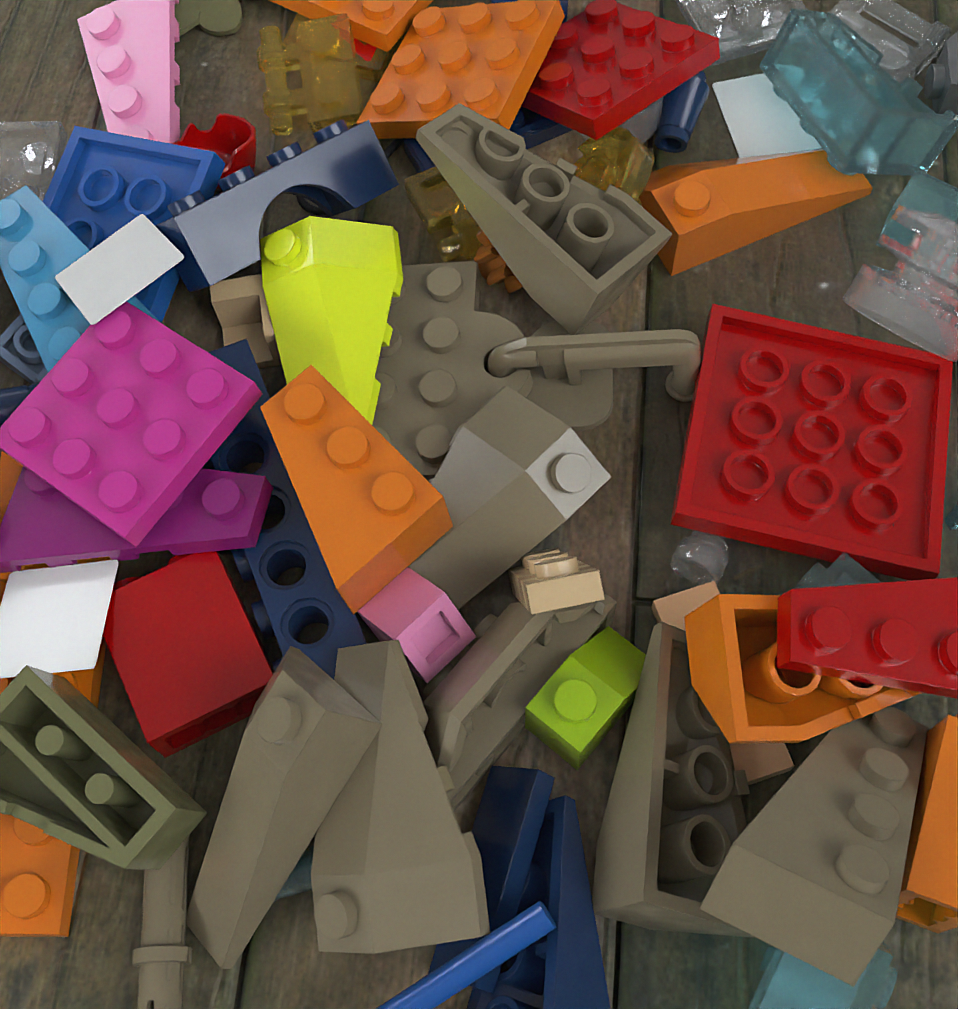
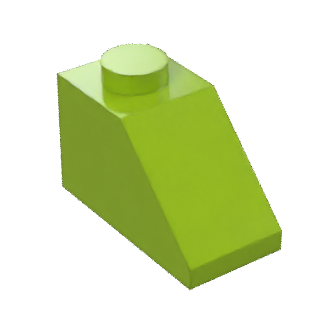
(586, 696)

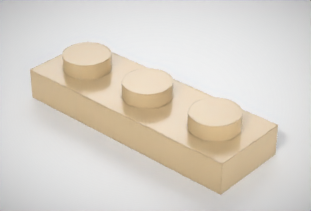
(554, 581)

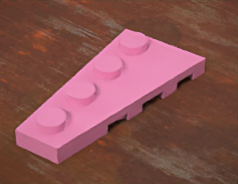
(135, 66)

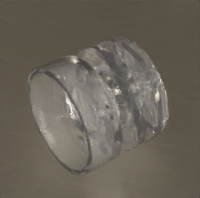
(921, 291)

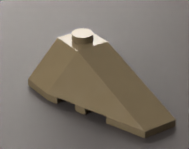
(506, 488)
(284, 781)
(390, 850)

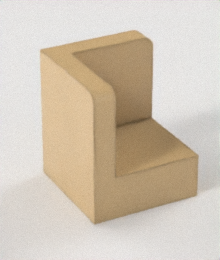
(245, 314)

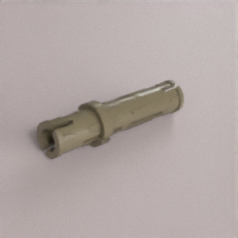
(163, 934)

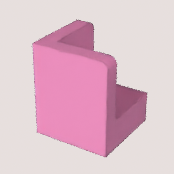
(421, 620)

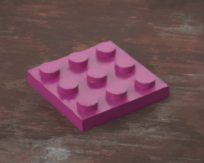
(127, 420)

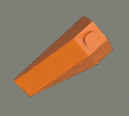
(742, 200)
(745, 692)

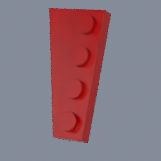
(874, 633)

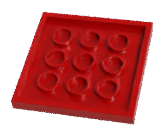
(817, 444)

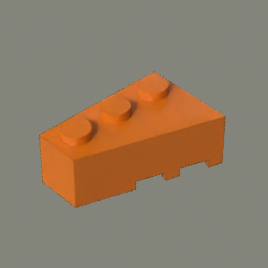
(354, 487)

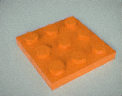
(467, 57)

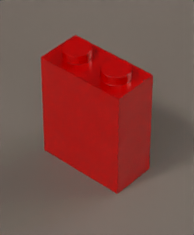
(185, 650)

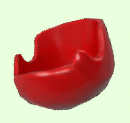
(230, 138)

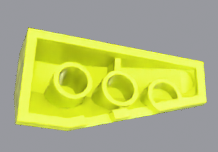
(331, 301)

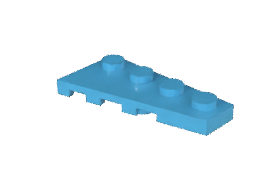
(32, 252)

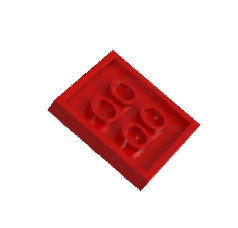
(614, 66)

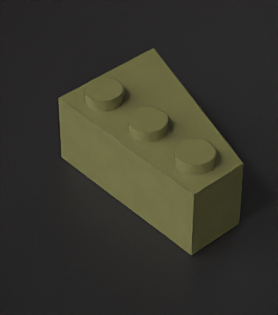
(85, 778)

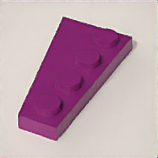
(209, 515)

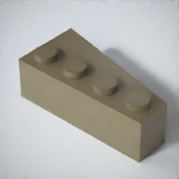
(829, 848)

